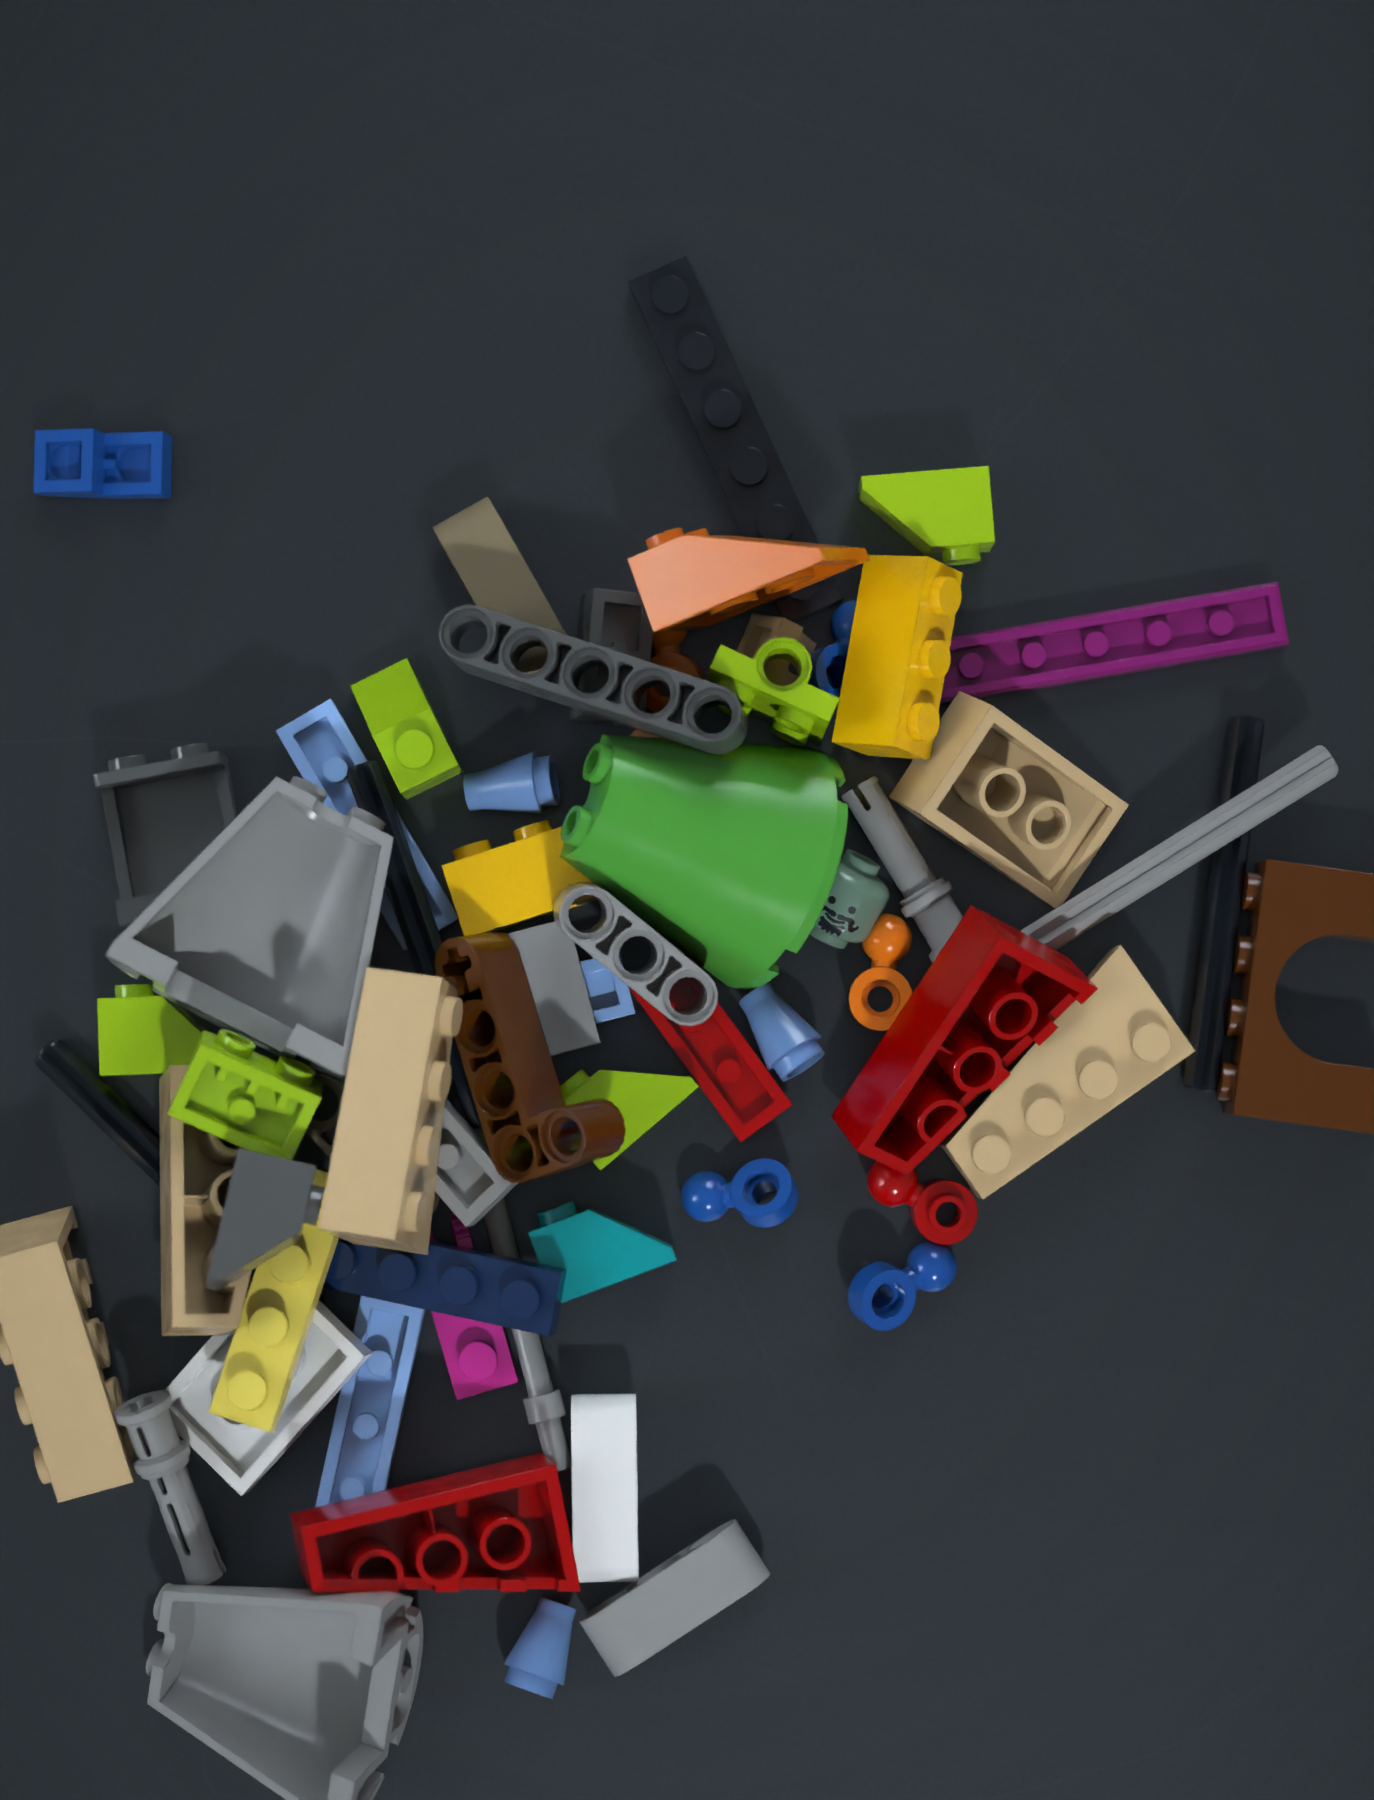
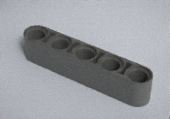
(571, 657)

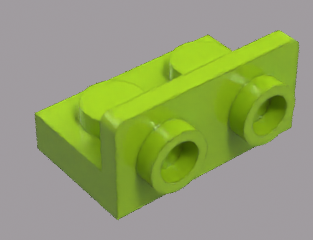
(247, 1095)

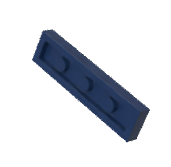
(454, 1283)

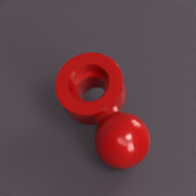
(895, 1189)

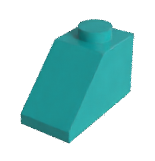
(595, 1248)

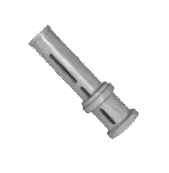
(925, 896)
(163, 1462)

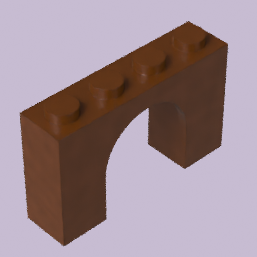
(1266, 1070)

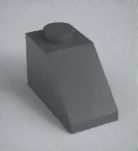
(262, 1214)

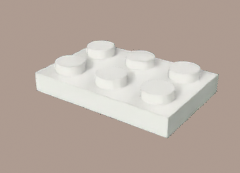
(245, 1452)

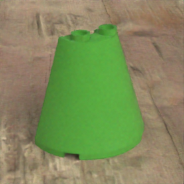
(713, 847)

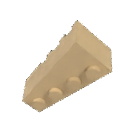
(1072, 1079)
(392, 1112)
(192, 1198)
(60, 1359)

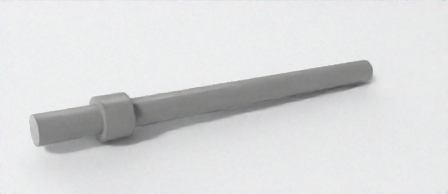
(543, 1403)

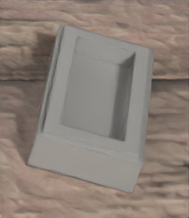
(557, 987)

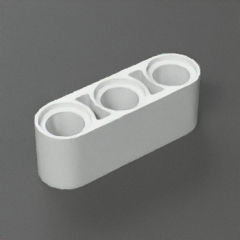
(605, 1487)

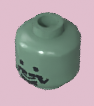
(853, 902)

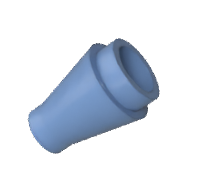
(516, 785)
(781, 1033)
(542, 1650)

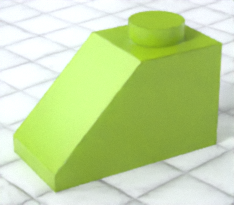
(936, 510)
(406, 729)
(143, 1032)
(638, 1096)

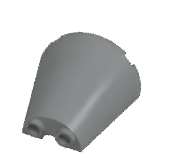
(271, 925)
(289, 1681)

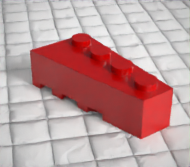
(955, 1038)
(444, 1534)

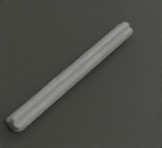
(1184, 848)

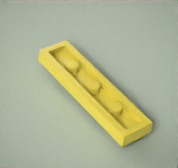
(274, 1328)

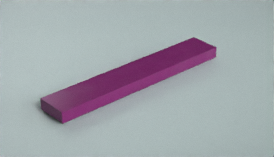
(1116, 642)

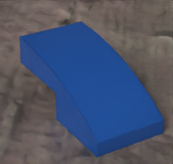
(103, 464)

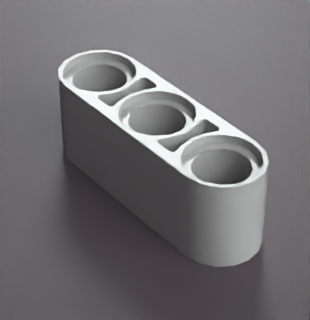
(665, 961)
(674, 1598)

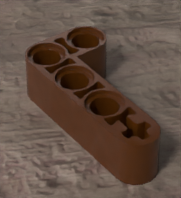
(512, 1070)

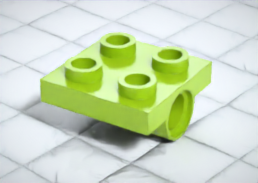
(794, 710)

